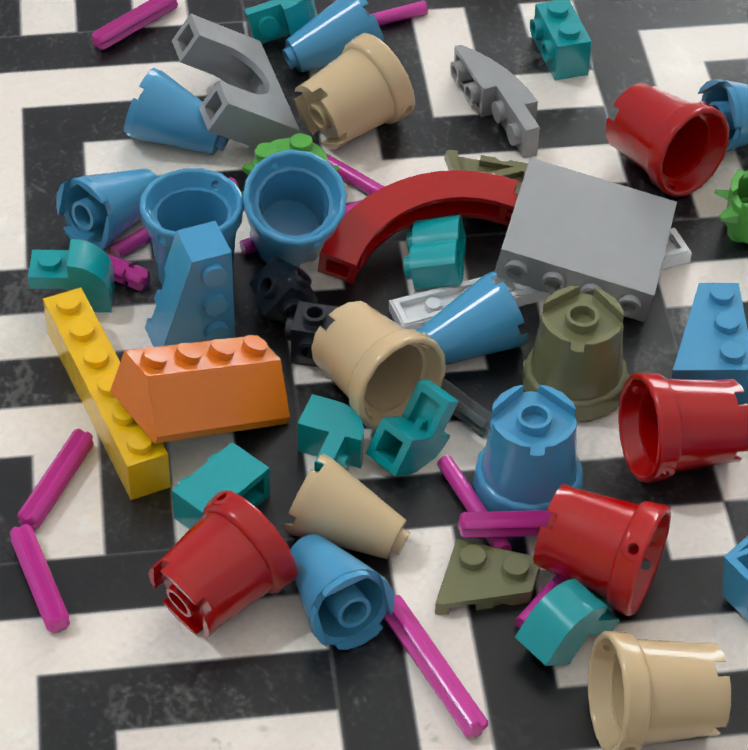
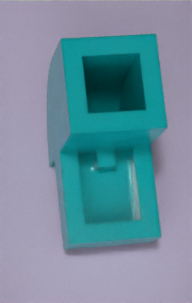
(279, 18)
(78, 267)
(332, 430)
(416, 437)
(564, 621)

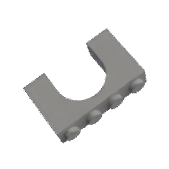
(251, 102)

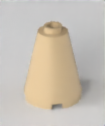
(346, 513)

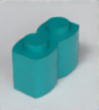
(436, 252)

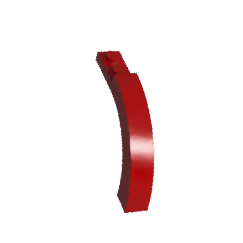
(412, 199)

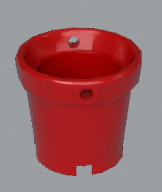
(669, 137)
(679, 424)
(604, 544)
(223, 564)

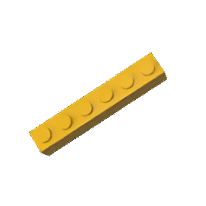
(92, 369)

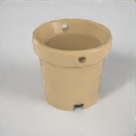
(356, 92)
(375, 360)
(655, 690)

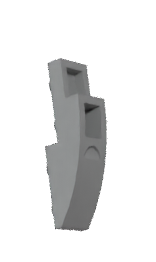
(498, 93)

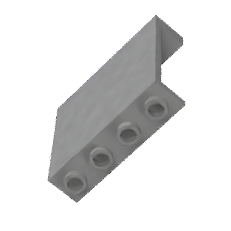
(586, 235)

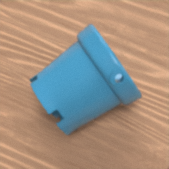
(187, 200)
(293, 205)
(528, 450)

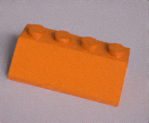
(202, 388)

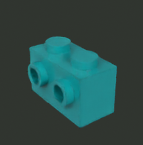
(561, 39)

